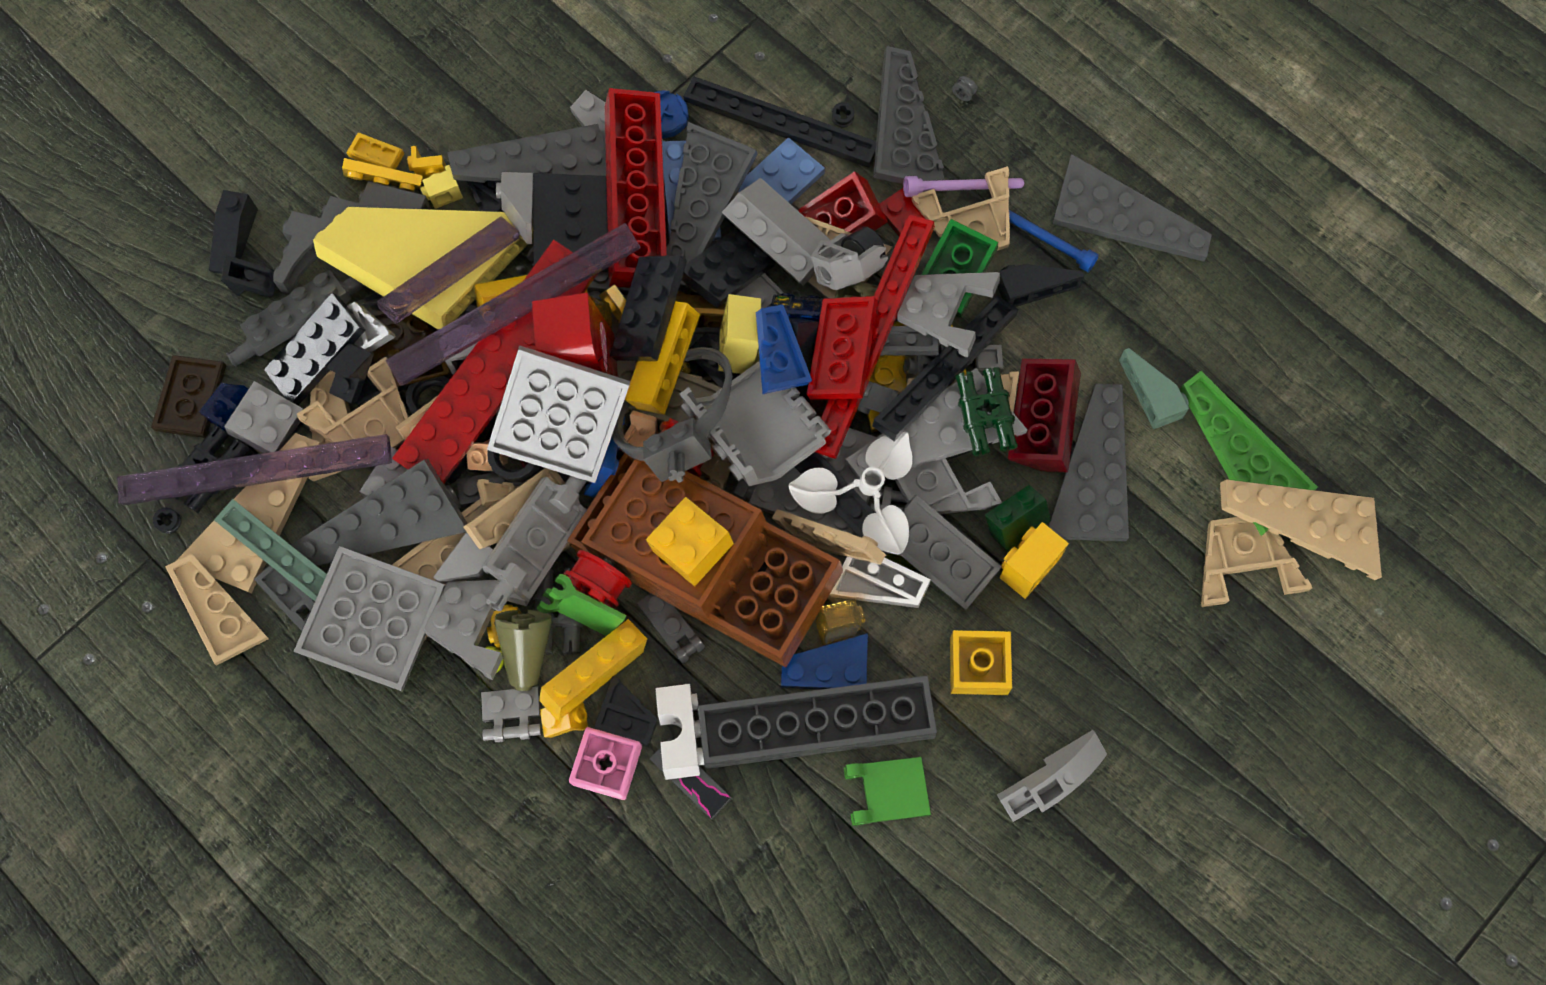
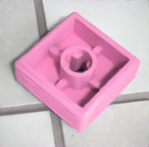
(597, 746)

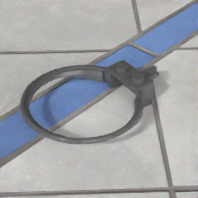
(686, 442)

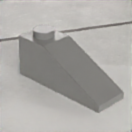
(517, 201)

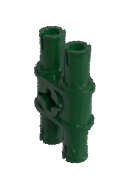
(994, 401)

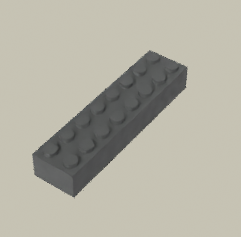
(816, 722)

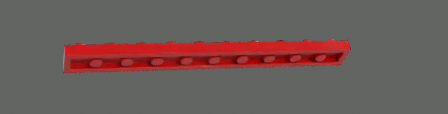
(890, 295)

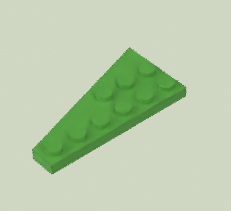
(1238, 442)

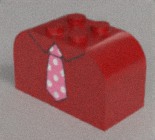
(574, 332)

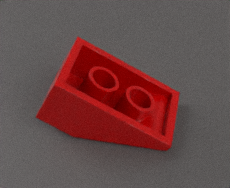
(847, 205)

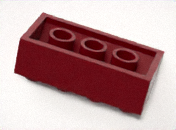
(1048, 411)

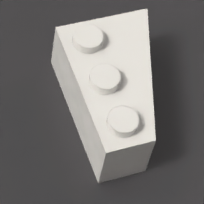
(880, 583)

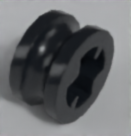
(849, 111)
(160, 514)

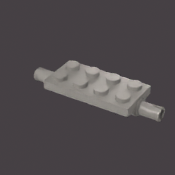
(534, 540)

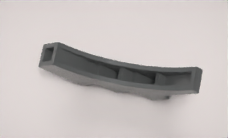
(302, 228)

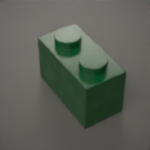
(1016, 515)

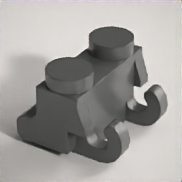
(876, 398)

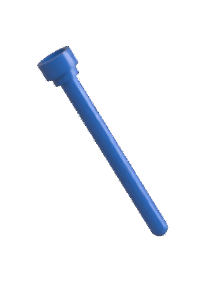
(1084, 258)

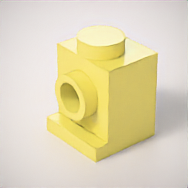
(441, 188)

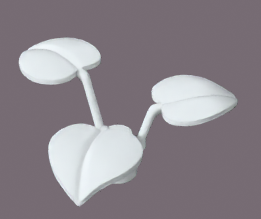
(889, 528)

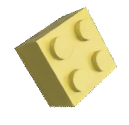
(739, 332)

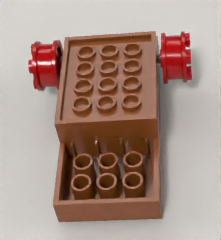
(755, 608)

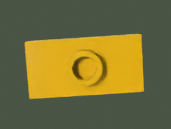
(375, 152)

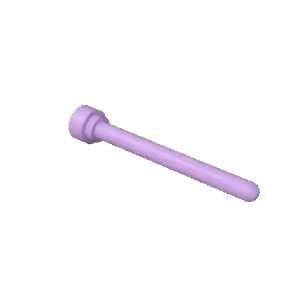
(914, 185)

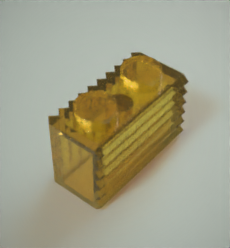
(839, 621)

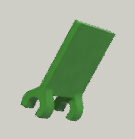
(581, 607)
(891, 790)

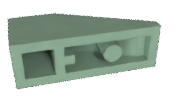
(1156, 393)

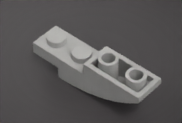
(1056, 780)

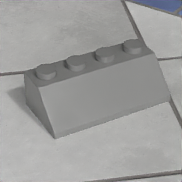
(776, 228)

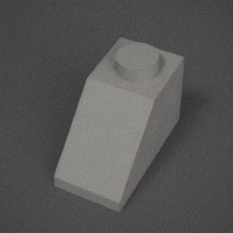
(463, 562)

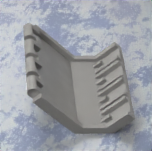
(760, 431)

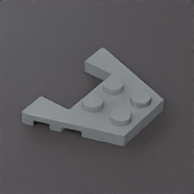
(935, 301)
(941, 490)
(462, 620)

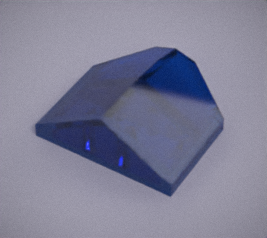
(223, 404)

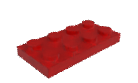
(842, 348)

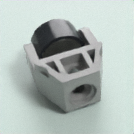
(848, 258)

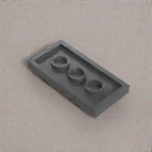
(946, 554)

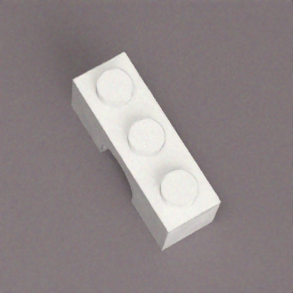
(681, 755)

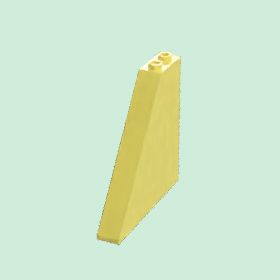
(395, 244)

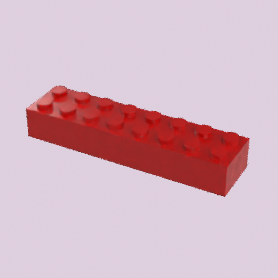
(634, 176)

